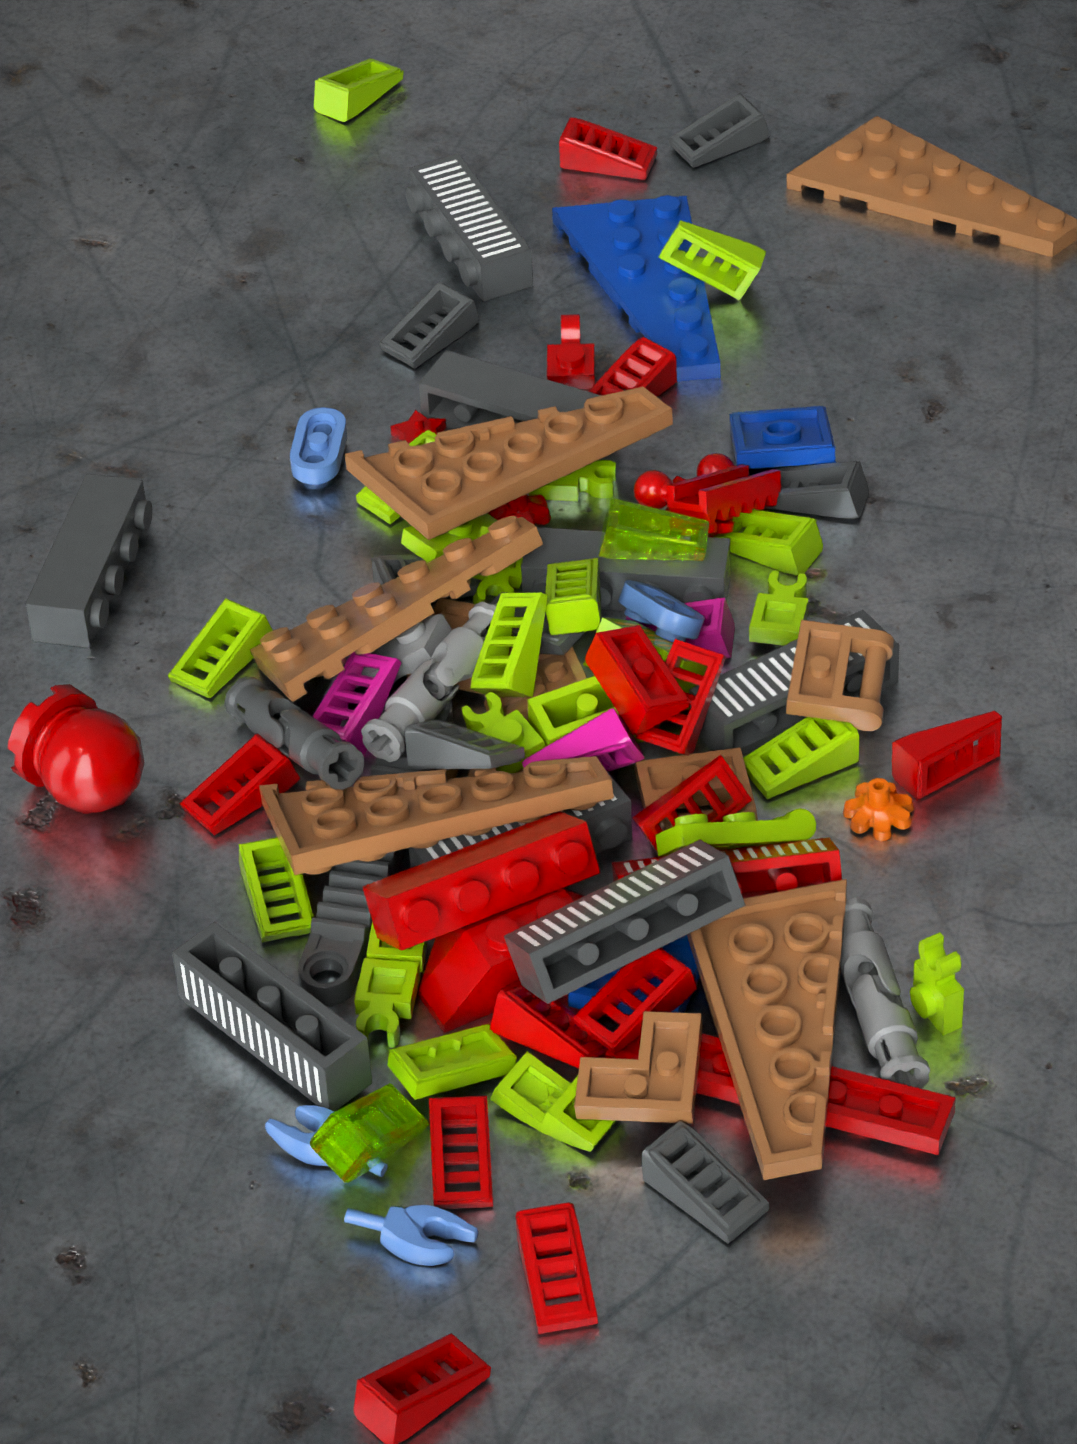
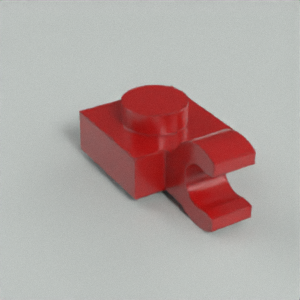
(571, 361)

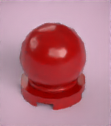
(77, 751)

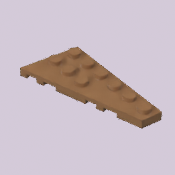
(926, 184)
(498, 461)
(388, 609)
(422, 808)
(774, 1007)

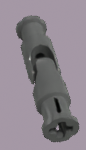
(295, 732)

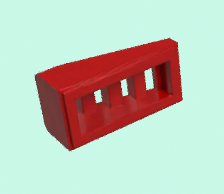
(604, 151)
(642, 359)
(693, 722)
(945, 753)
(254, 762)
(665, 806)
(672, 992)
(542, 1026)
(460, 1113)
(549, 1232)
(396, 1417)

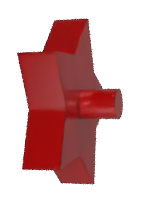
(417, 425)

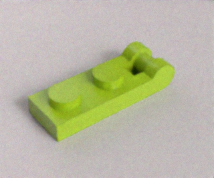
(736, 831)

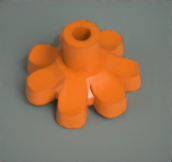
(878, 807)

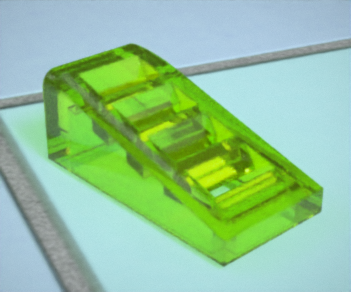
(651, 534)
(362, 1136)

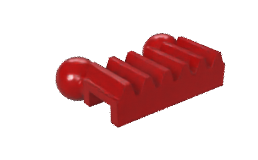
(714, 494)

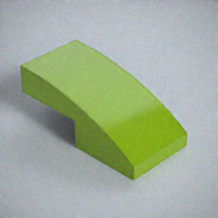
(547, 1104)

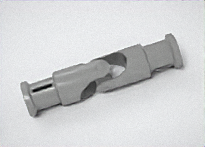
(433, 680)
(877, 999)

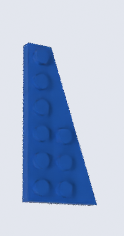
(661, 300)

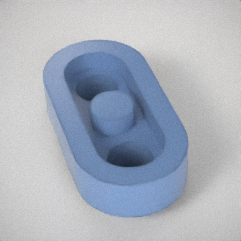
(318, 445)
(657, 607)

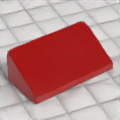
(635, 678)

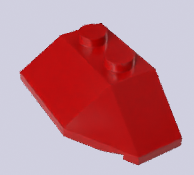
(475, 963)

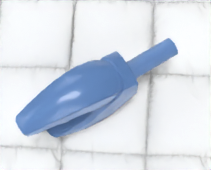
(298, 1142)
(407, 1228)

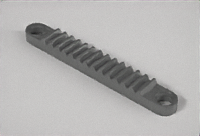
(343, 918)

